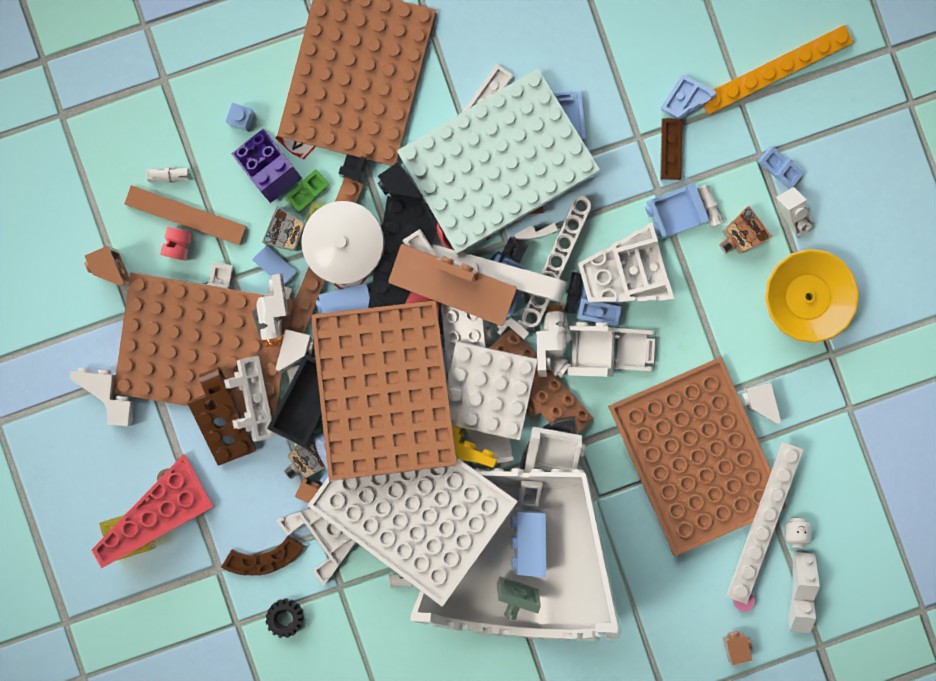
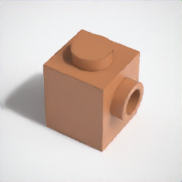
(737, 647)

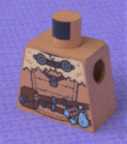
(744, 232)

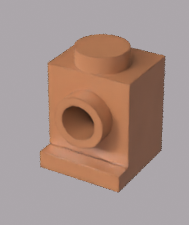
(307, 490)

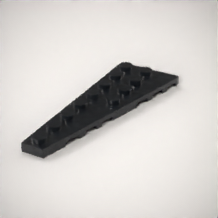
(400, 220)

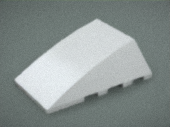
(627, 271)

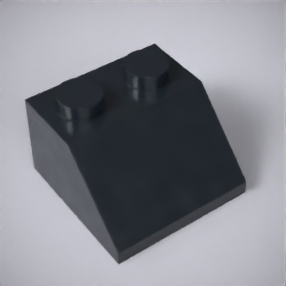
(398, 184)

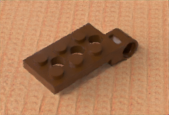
(215, 389)

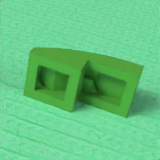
(307, 191)

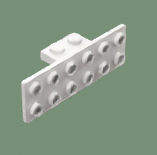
(463, 328)

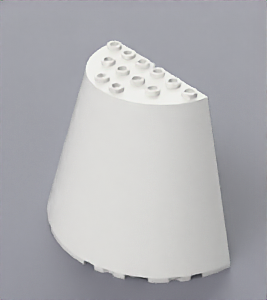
(577, 585)

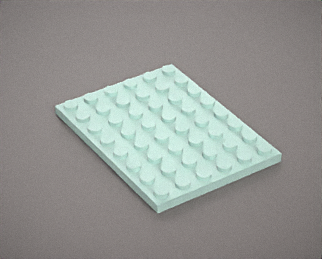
(498, 161)

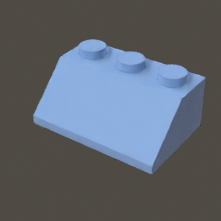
(529, 543)

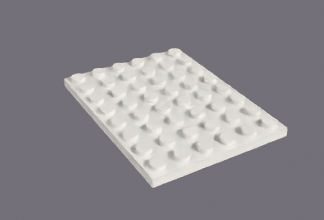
(419, 521)

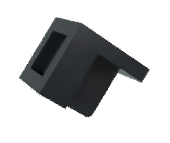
(352, 167)

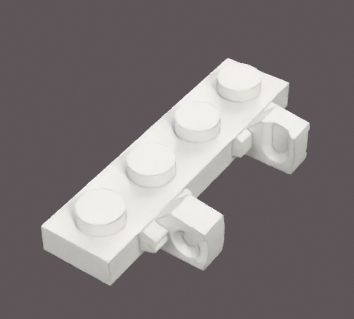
(258, 412)

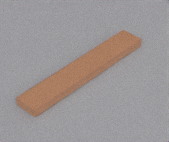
(185, 215)

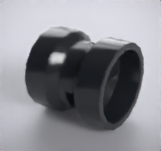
(518, 253)

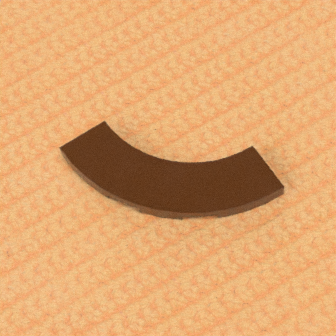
(263, 563)

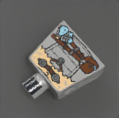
(284, 231)
(304, 461)

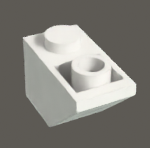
(795, 211)

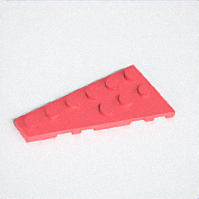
(162, 508)

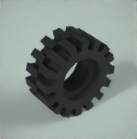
(276, 627)

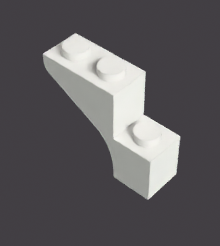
(101, 384)
(804, 590)

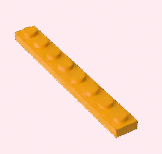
(779, 68)

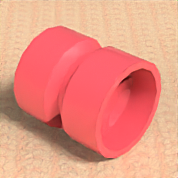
(182, 239)

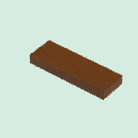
(671, 149)

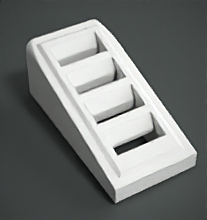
(529, 493)

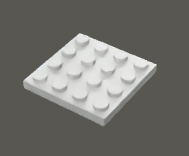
(489, 389)

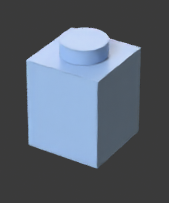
(240, 117)

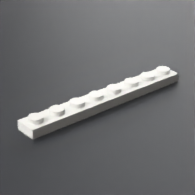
(764, 522)

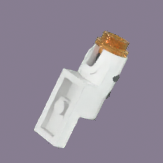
(268, 312)
(553, 338)

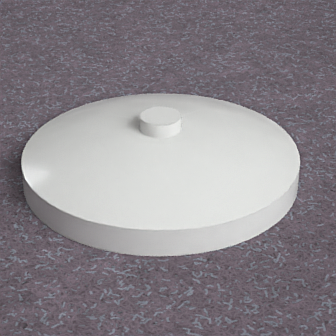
(343, 242)

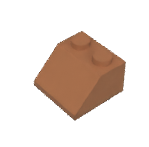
(108, 265)

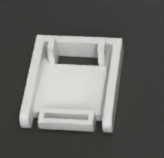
(634, 349)

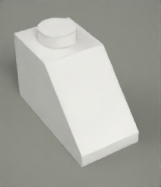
(293, 350)
(762, 401)

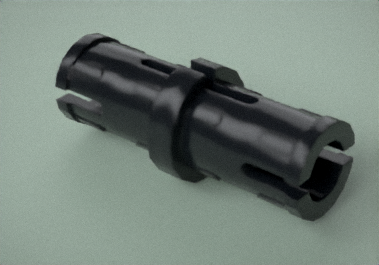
(573, 293)

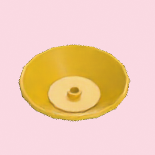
(831, 291)

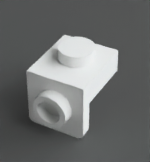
(519, 327)

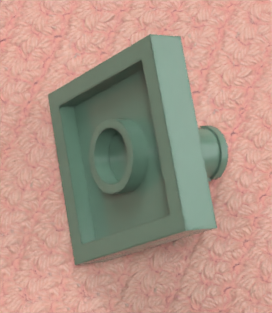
(517, 596)

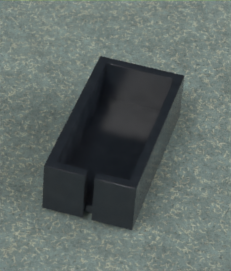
(300, 406)

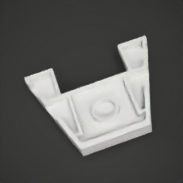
(331, 539)

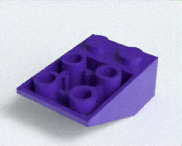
(266, 166)

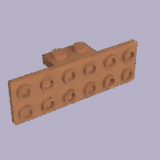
(452, 284)
(547, 393)

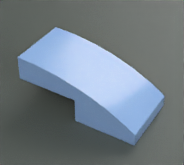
(780, 167)

